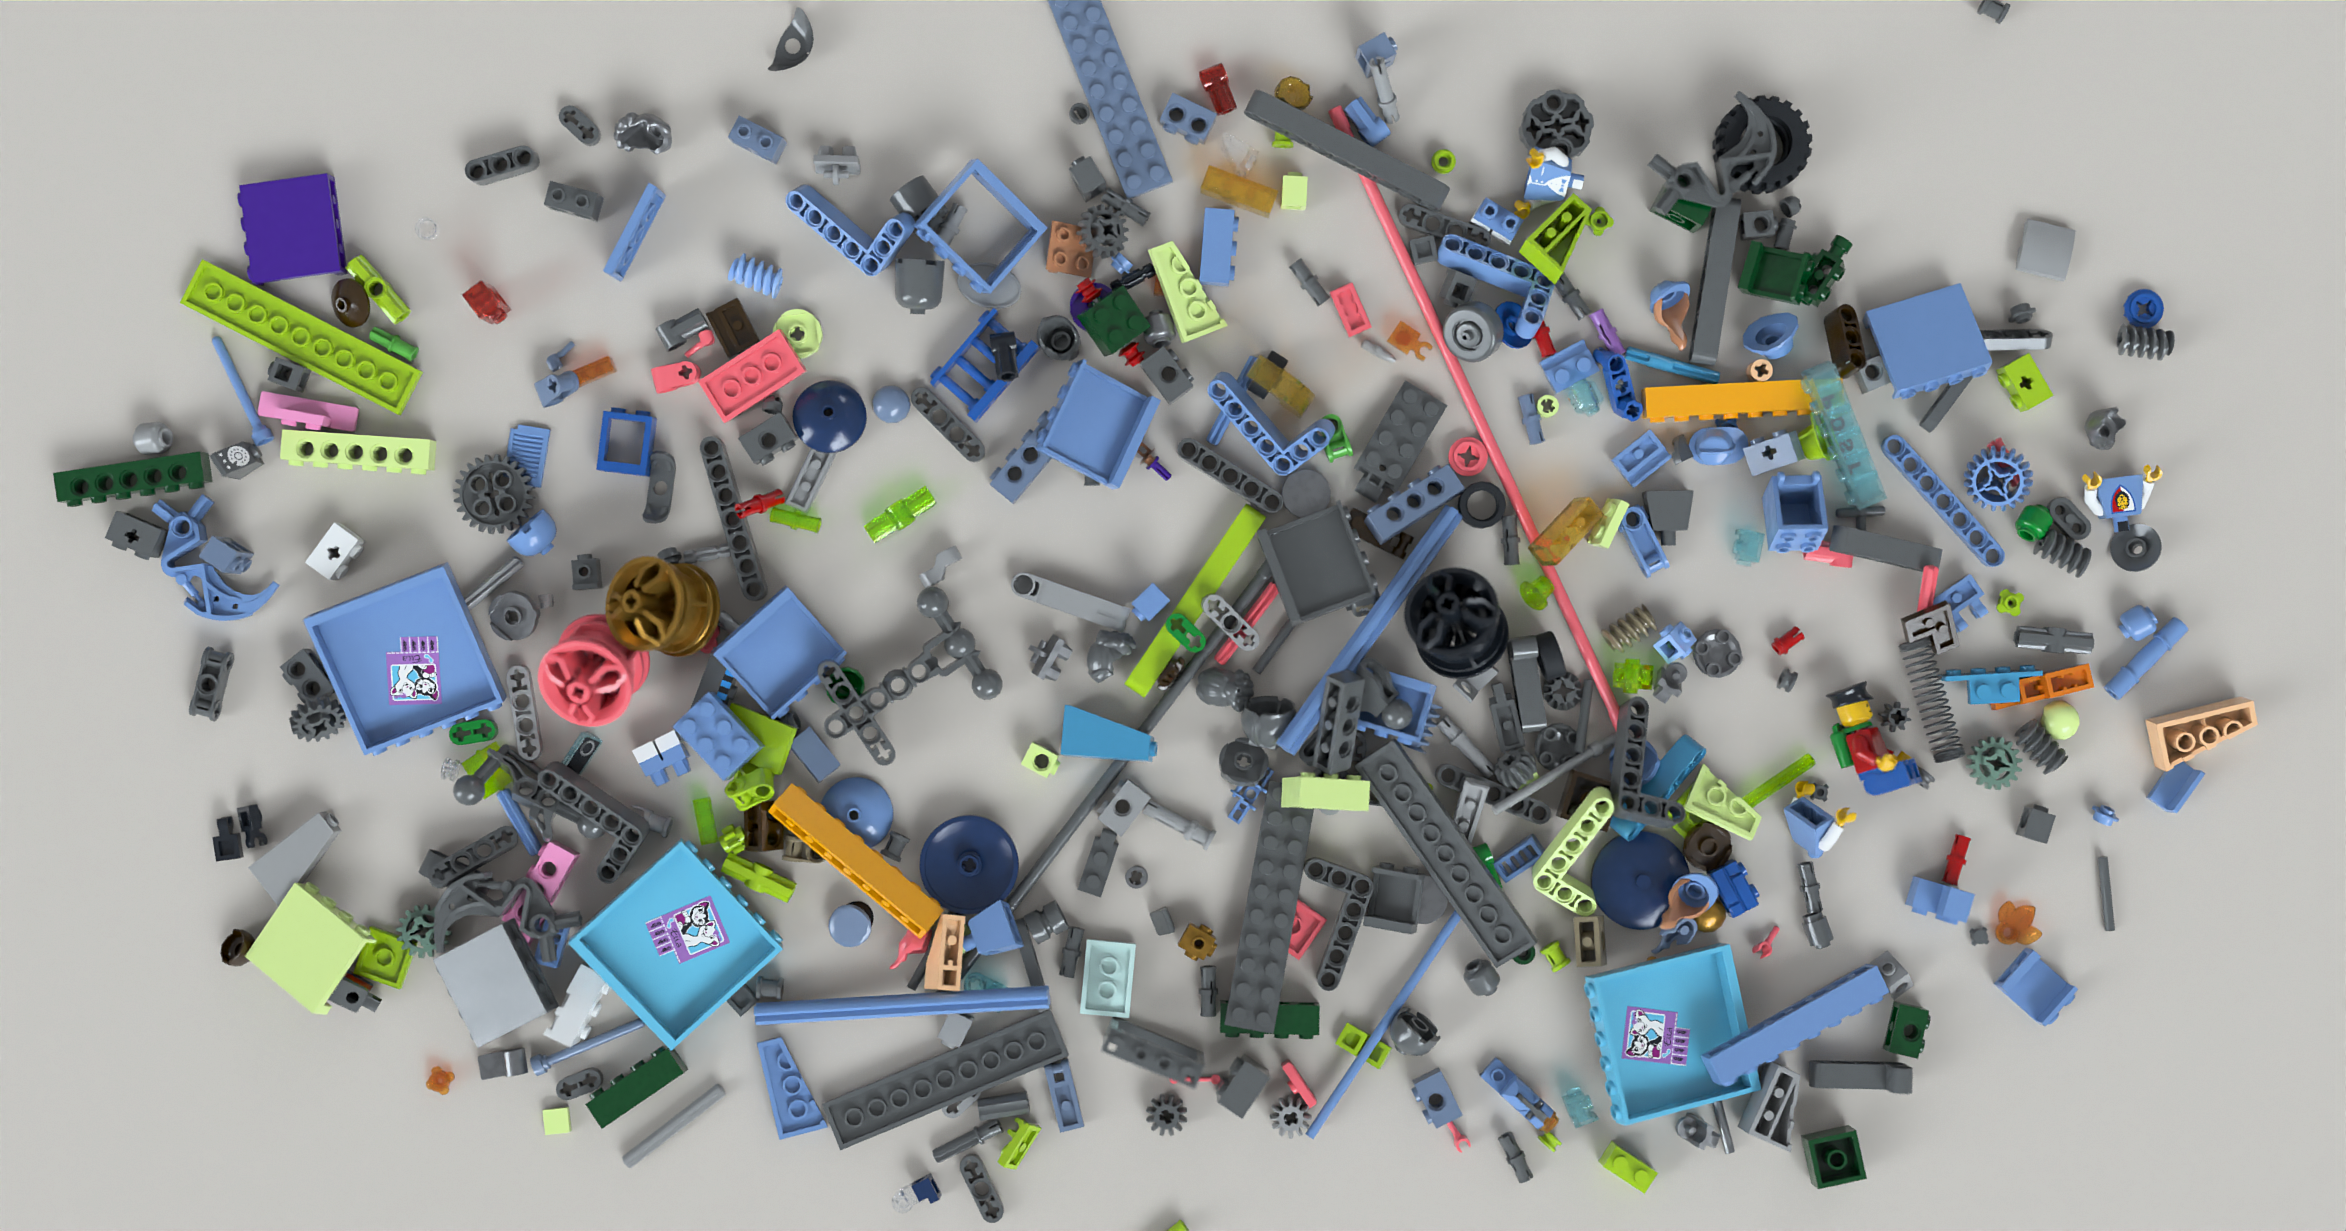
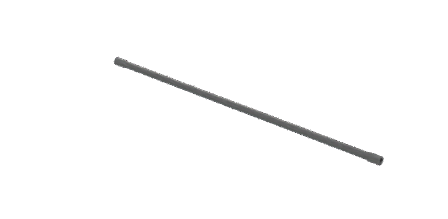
(1263, 575)

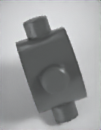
(1820, 792)
(1979, 936)

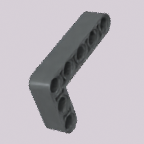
(1633, 771)
(598, 815)
(1343, 918)

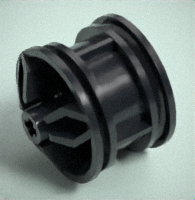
(1435, 631)

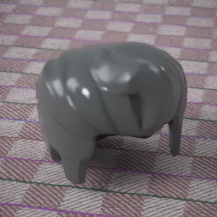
(1058, 338)

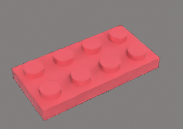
(752, 376)

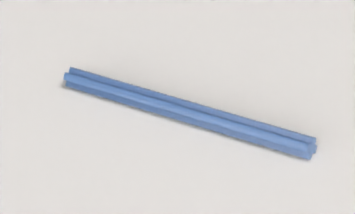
(1373, 623)
(902, 1005)

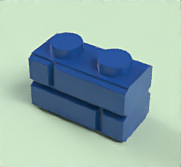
(1733, 888)

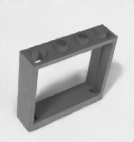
(1154, 1052)

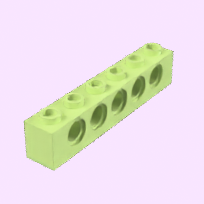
(294, 444)

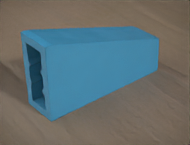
(1101, 738)

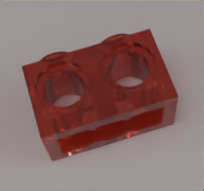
(487, 303)

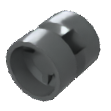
(1046, 922)

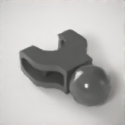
(1380, 695)

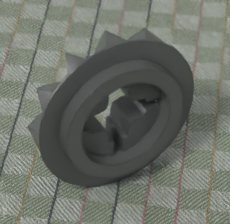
(1572, 698)

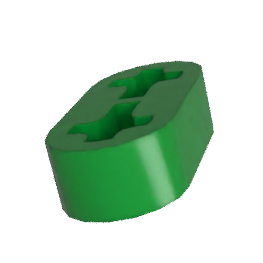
(1177, 634)
(474, 737)

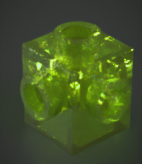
(1632, 676)

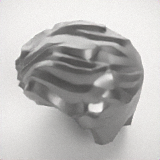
(2103, 426)

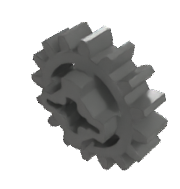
(1098, 231)
(317, 719)

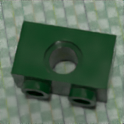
(1901, 1016)

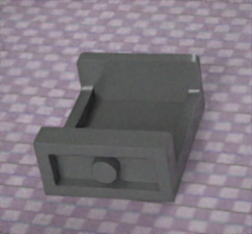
(1395, 898)

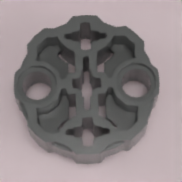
(1540, 111)

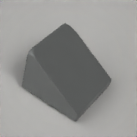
(1162, 921)

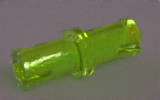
(795, 520)

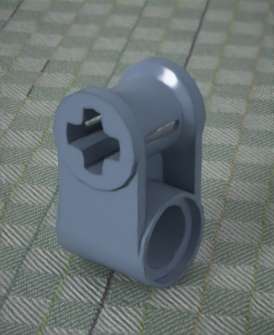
(556, 388)

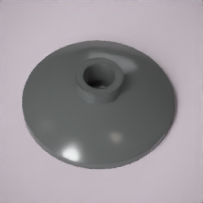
(2125, 542)

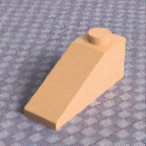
(945, 955)

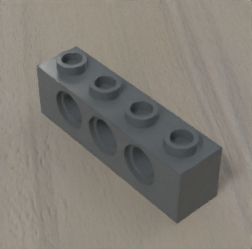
(1338, 722)

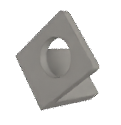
(1475, 683)
(1893, 974)

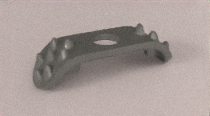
(662, 469)

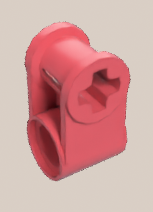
(671, 376)

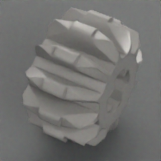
(1292, 1125)

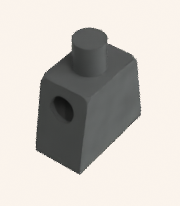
(1668, 512)

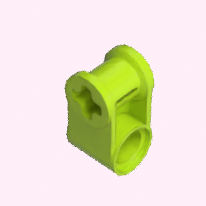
(752, 788)

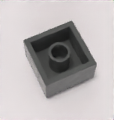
(1242, 1085)

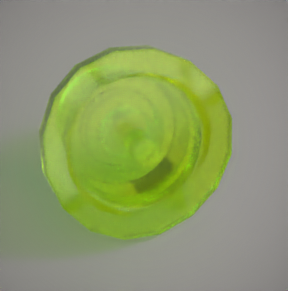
(1537, 592)

